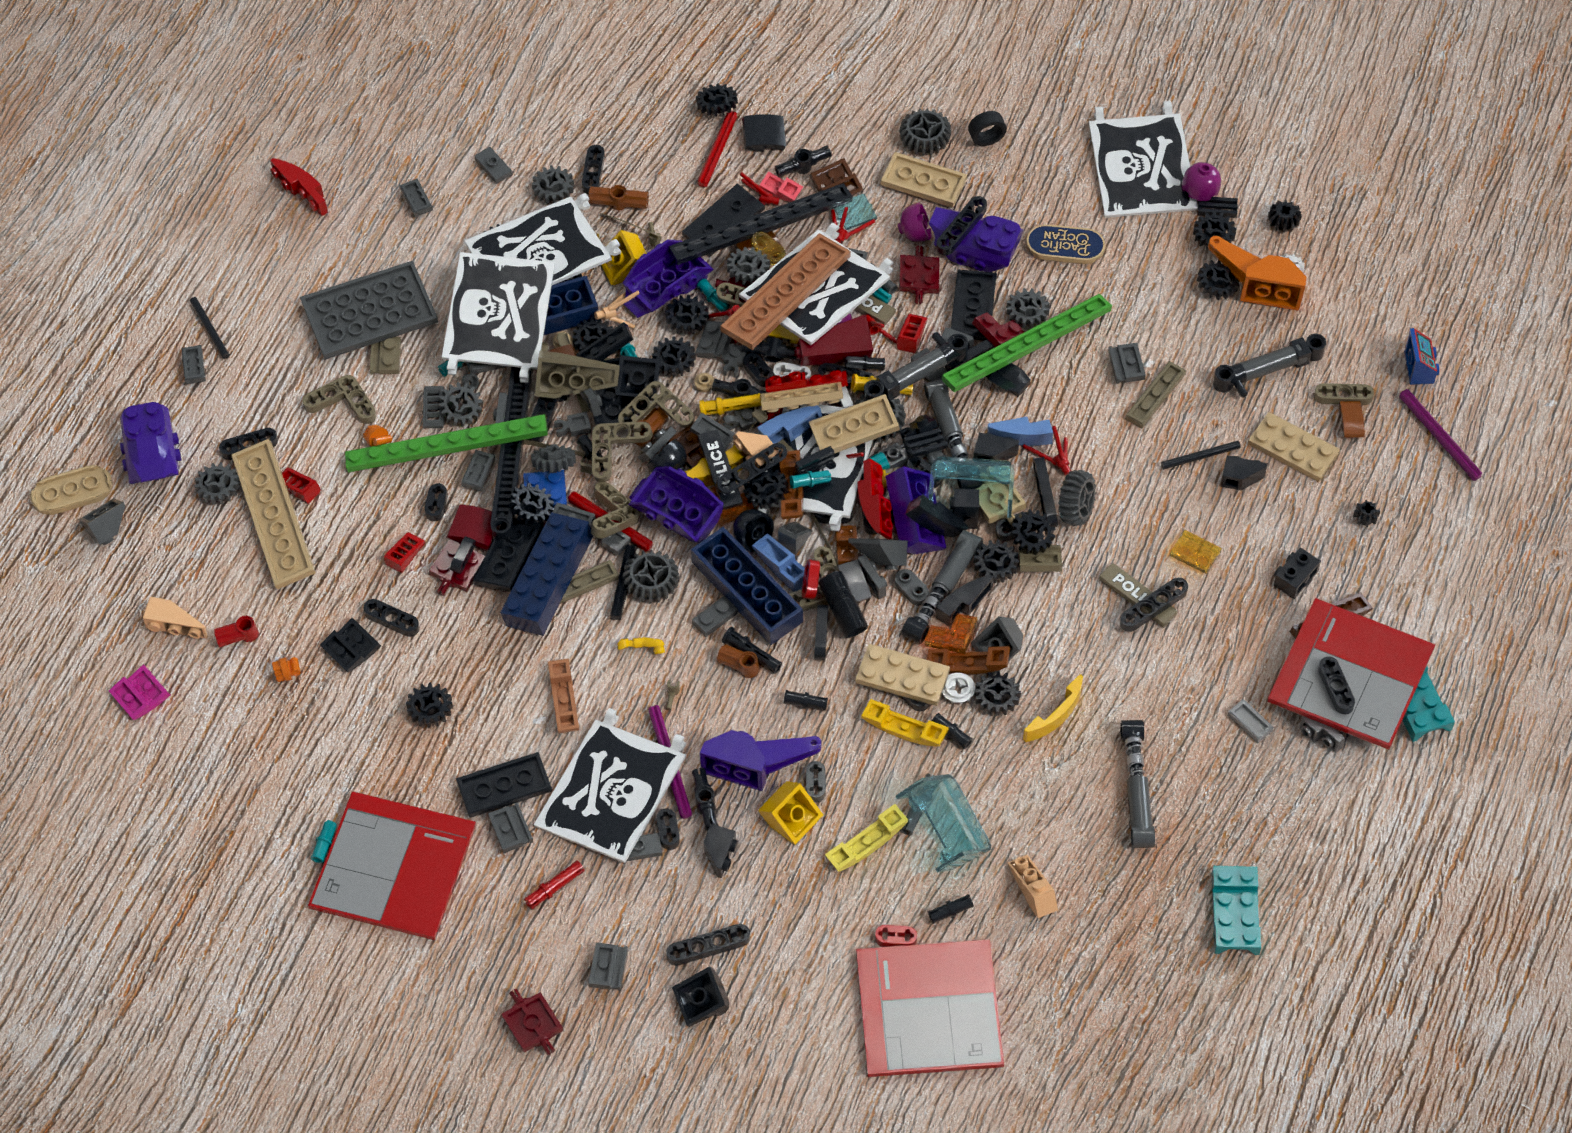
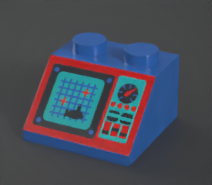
(1420, 358)

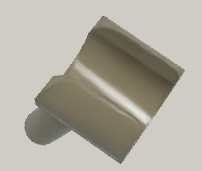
(653, 238)
(672, 691)

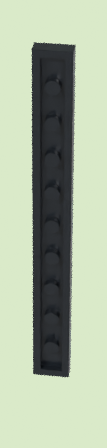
(762, 222)

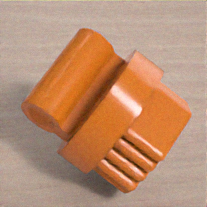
(377, 435)
(285, 669)

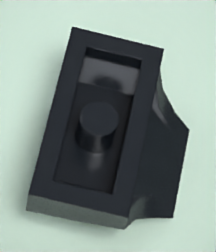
(1011, 379)

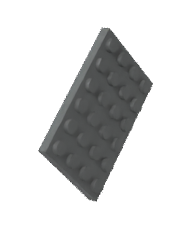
(368, 310)

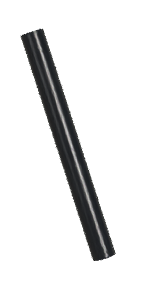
(209, 327)
(1200, 455)

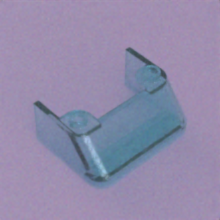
(973, 469)
(950, 817)

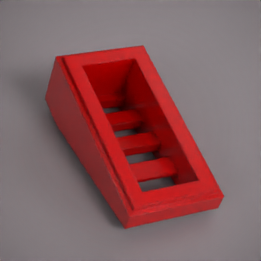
(911, 334)
(307, 492)
(400, 565)

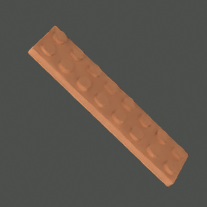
(785, 291)

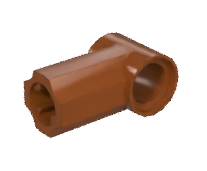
(656, 420)
(738, 659)

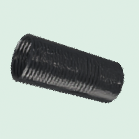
(845, 609)

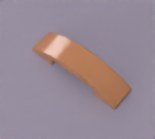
(563, 695)

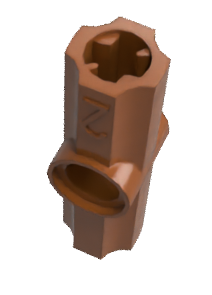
(618, 197)

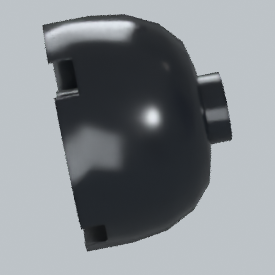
(671, 455)
(751, 527)

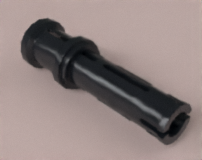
(744, 644)

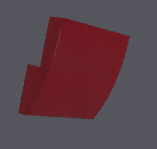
(473, 523)

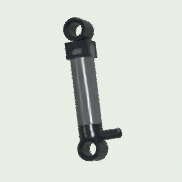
(1297, 353)
(894, 382)

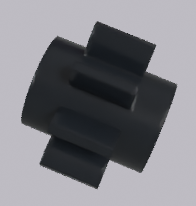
(1366, 513)

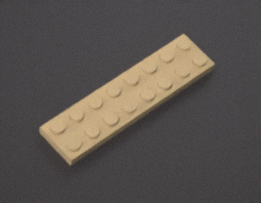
(273, 514)

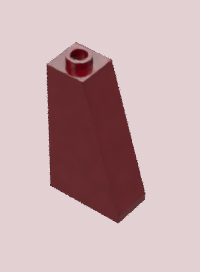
(842, 340)

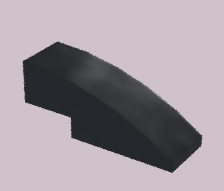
(935, 517)
(964, 599)

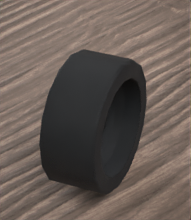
(990, 136)

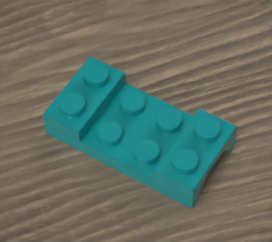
(1426, 711)
(1236, 908)

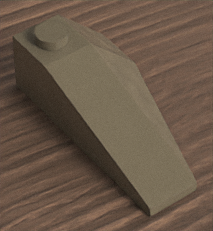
(569, 374)

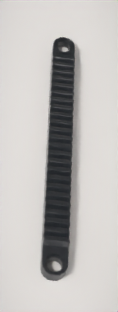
(510, 455)

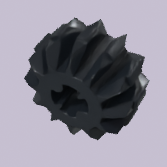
(1284, 215)

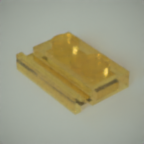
(1195, 551)

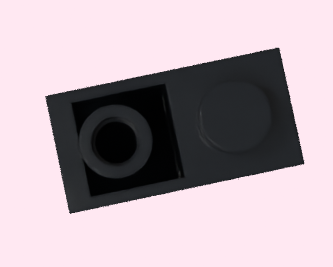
(995, 447)
(1242, 473)
(718, 848)

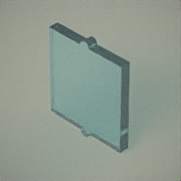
(858, 212)

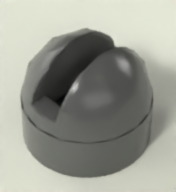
(470, 378)

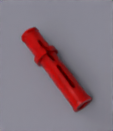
(547, 890)

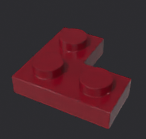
(994, 332)

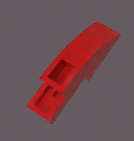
(301, 182)
(798, 380)
(874, 505)

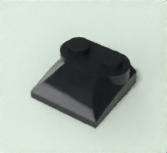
(636, 375)
(701, 996)

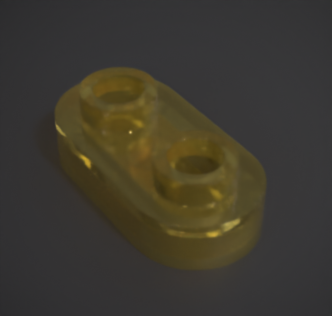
(770, 247)

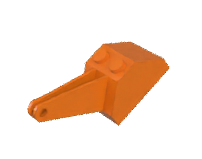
(1266, 280)

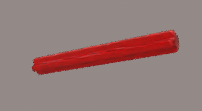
(717, 149)
(586, 505)

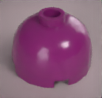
(1201, 181)
(914, 223)

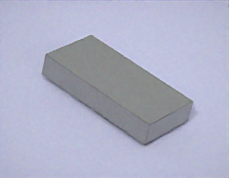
(1250, 721)

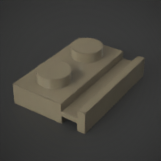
(386, 356)
(1042, 562)

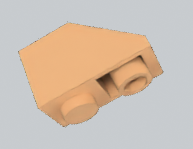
(753, 444)

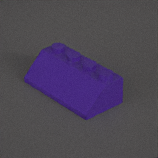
(903, 487)

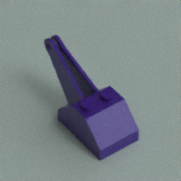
(748, 762)

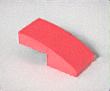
(783, 189)

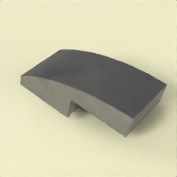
(898, 455)
(856, 580)
(1317, 730)

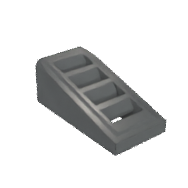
(432, 394)

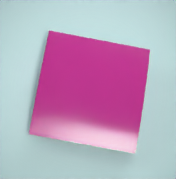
(139, 692)

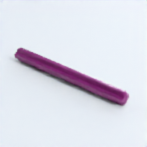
(1440, 434)
(676, 784)

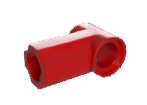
(236, 632)

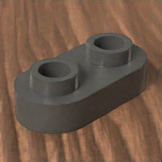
(910, 586)

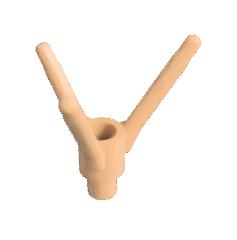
(610, 311)

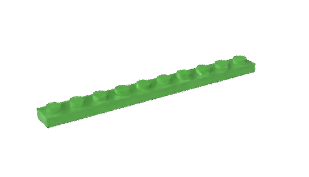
(1026, 343)
(446, 443)

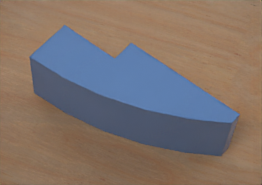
(789, 424)
(1020, 429)
(780, 562)

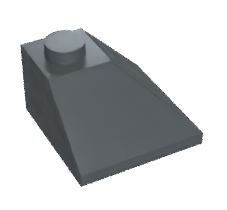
(104, 521)
(883, 551)
(1000, 632)

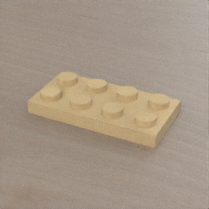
(924, 179)
(806, 395)
(855, 424)
(1293, 446)
(902, 674)

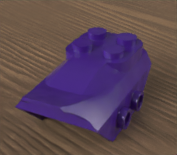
(986, 246)
(661, 279)
(149, 443)
(678, 503)

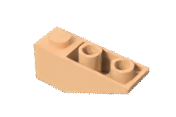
(169, 617)
(1034, 886)

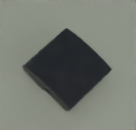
(763, 132)
(350, 645)

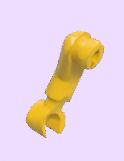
(657, 644)

